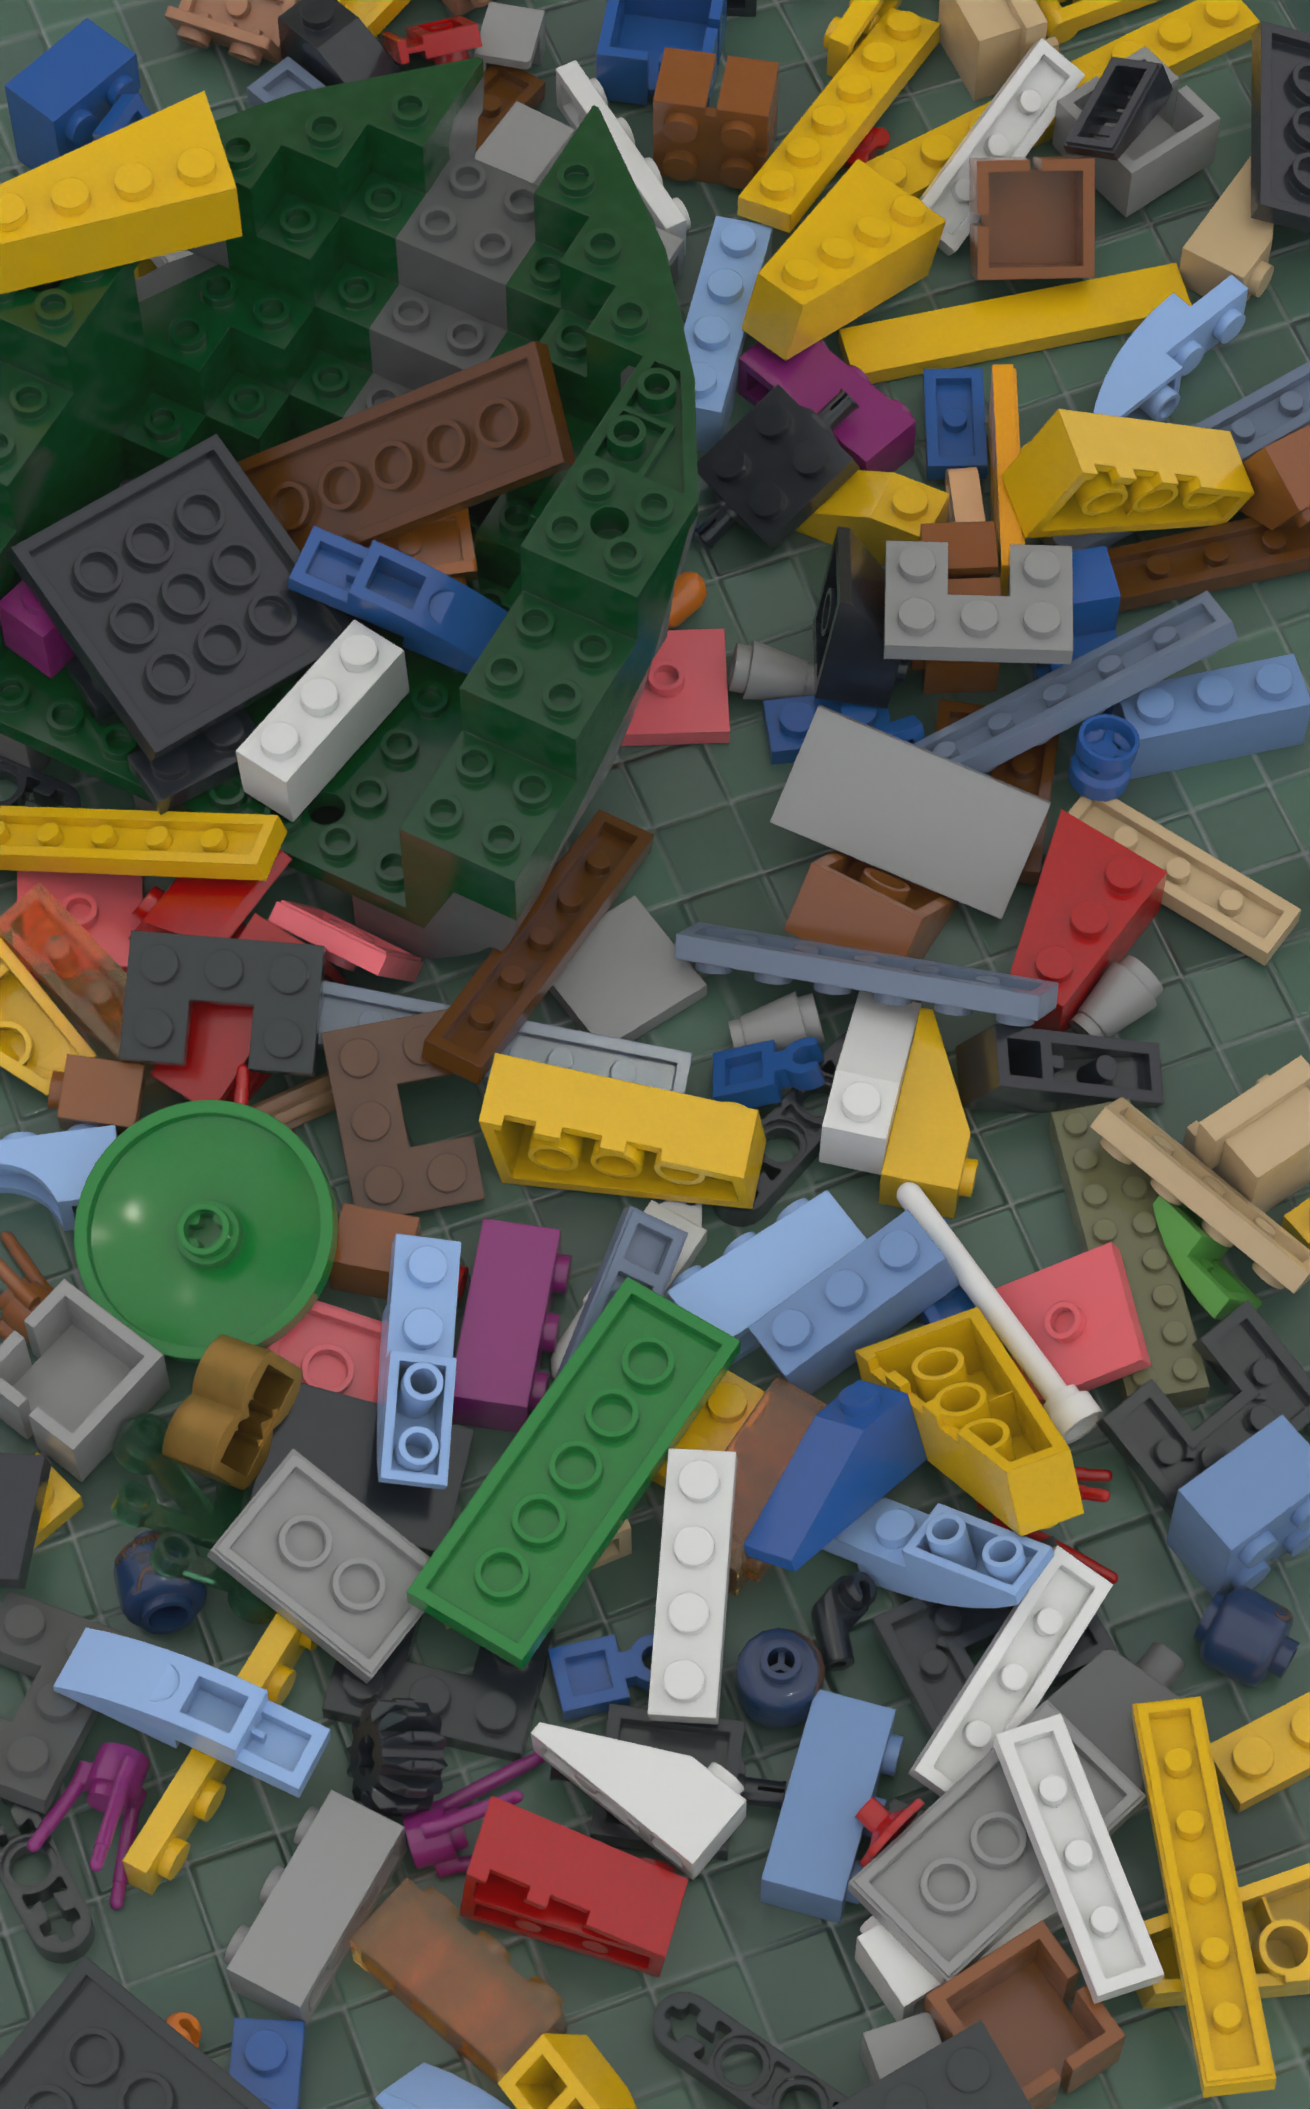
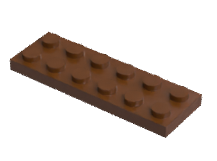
(421, 452)

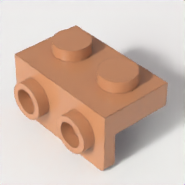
(241, 25)

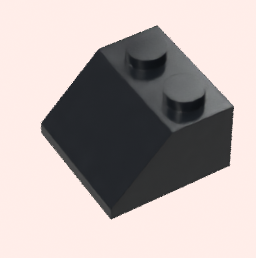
(851, 629)

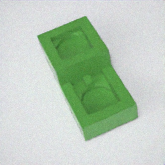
(1199, 1260)

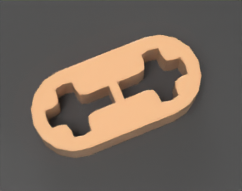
(965, 495)

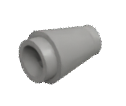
(769, 673)
(1118, 999)
(782, 1020)

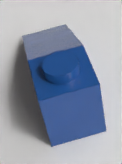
(838, 1472)

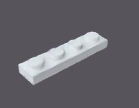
(574, 99)
(1004, 129)
(693, 1586)
(1013, 1670)
(1078, 1858)

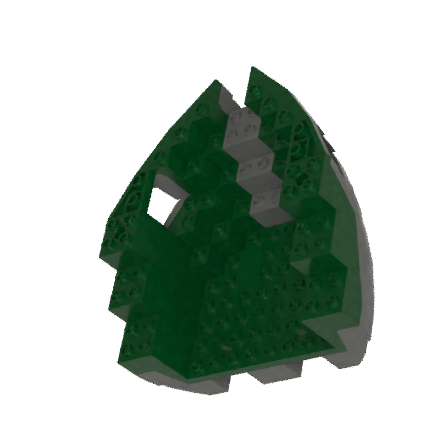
(357, 277)

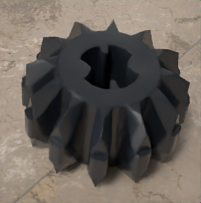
(397, 1756)

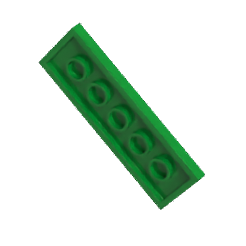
(573, 1473)

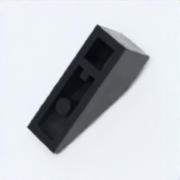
(332, 43)
(1055, 1071)

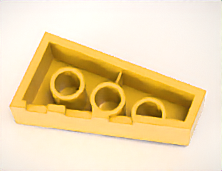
(980, 1419)

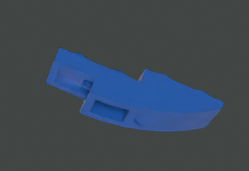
(399, 595)

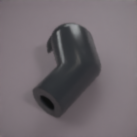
(837, 1613)

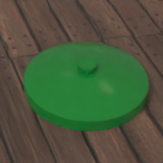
(206, 1228)

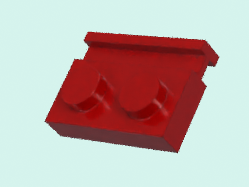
(437, 40)

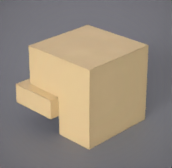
(989, 39)
(1260, 1137)

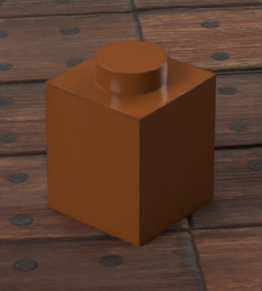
(97, 1092)
(365, 1249)

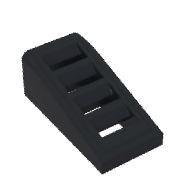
(1121, 78)

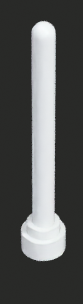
(1068, 1408)

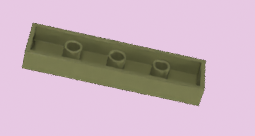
(1116, 1206)

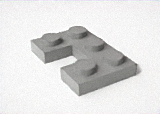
(1018, 628)

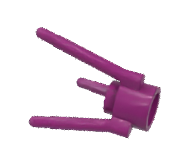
(113, 1789)
(440, 1831)

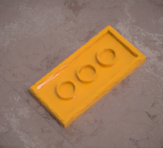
(1003, 449)

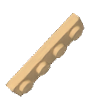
(1197, 882)
(1185, 1179)

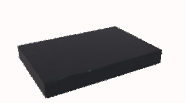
(341, 1441)

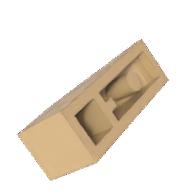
(1229, 243)

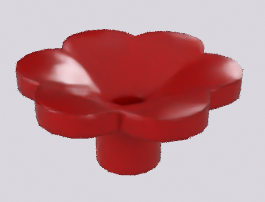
(885, 1825)

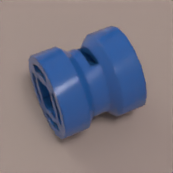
(1103, 757)

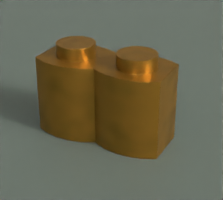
(232, 1411)

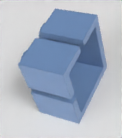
(1245, 1510)

